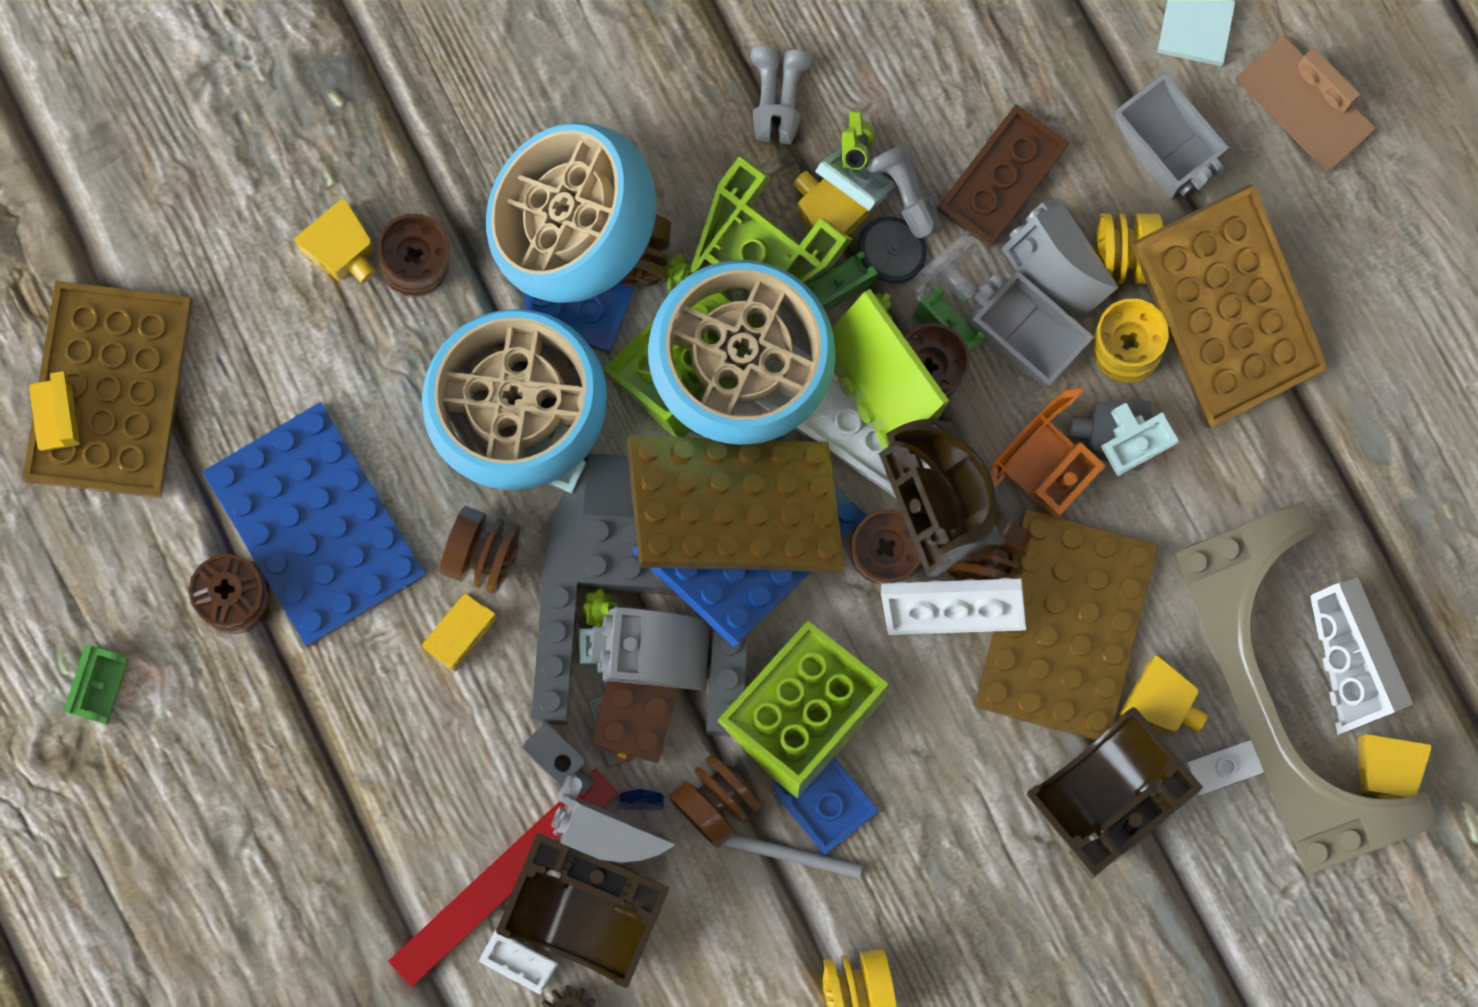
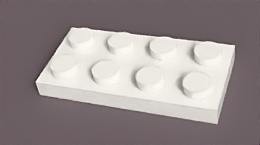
(954, 606)

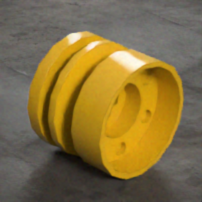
(1114, 241)
(1134, 323)
(859, 987)

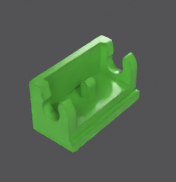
(842, 282)
(938, 310)
(96, 684)

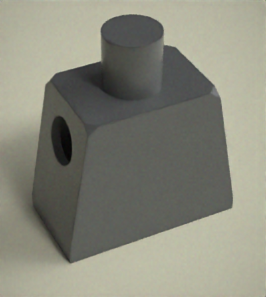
(1101, 425)
(545, 747)

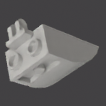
(1171, 138)
(1059, 260)
(1027, 327)
(652, 648)
(602, 831)

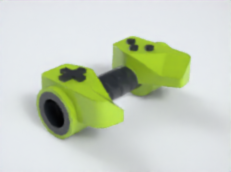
(856, 141)

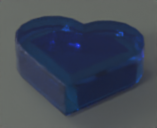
(641, 800)

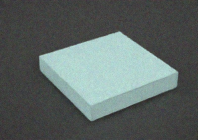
(1196, 30)
(861, 186)

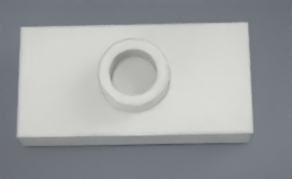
(1225, 767)
(518, 962)

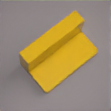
(54, 413)
(459, 632)

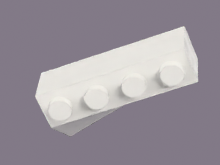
(1357, 657)

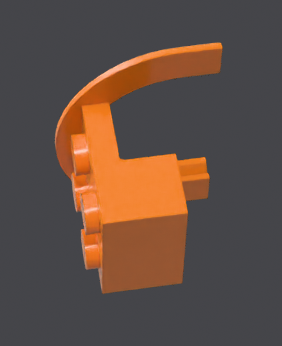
(1046, 461)

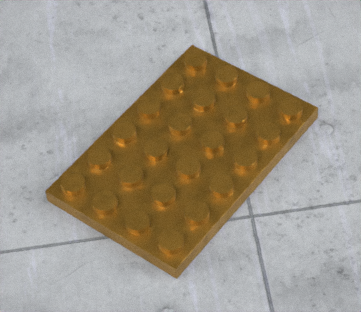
(1229, 305)
(125, 379)
(734, 504)
(1081, 626)

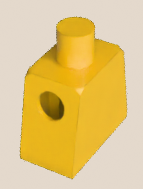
(827, 202)
(338, 244)
(1165, 699)
(1391, 766)

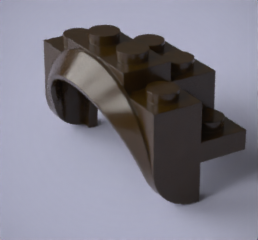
(945, 500)

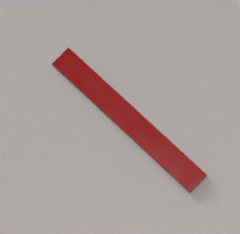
(482, 895)

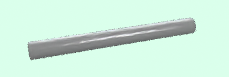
(794, 855)

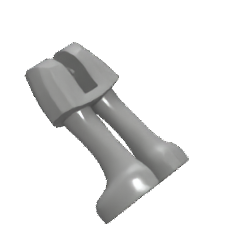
(794, 64)
(918, 209)

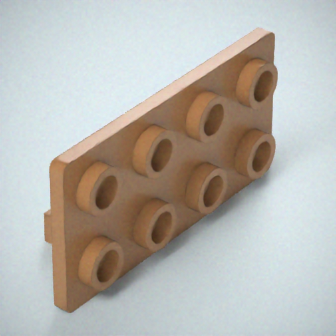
(1308, 101)

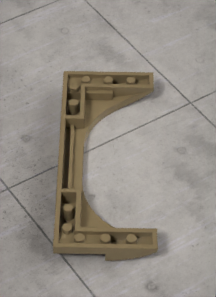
(1320, 817)

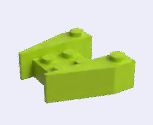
(743, 233)

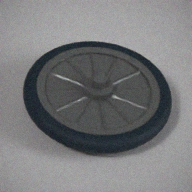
(892, 250)

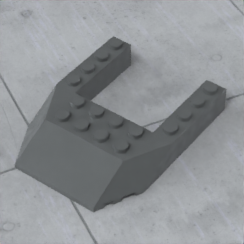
(592, 549)

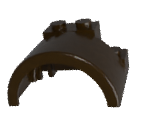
(1110, 794)
(583, 910)

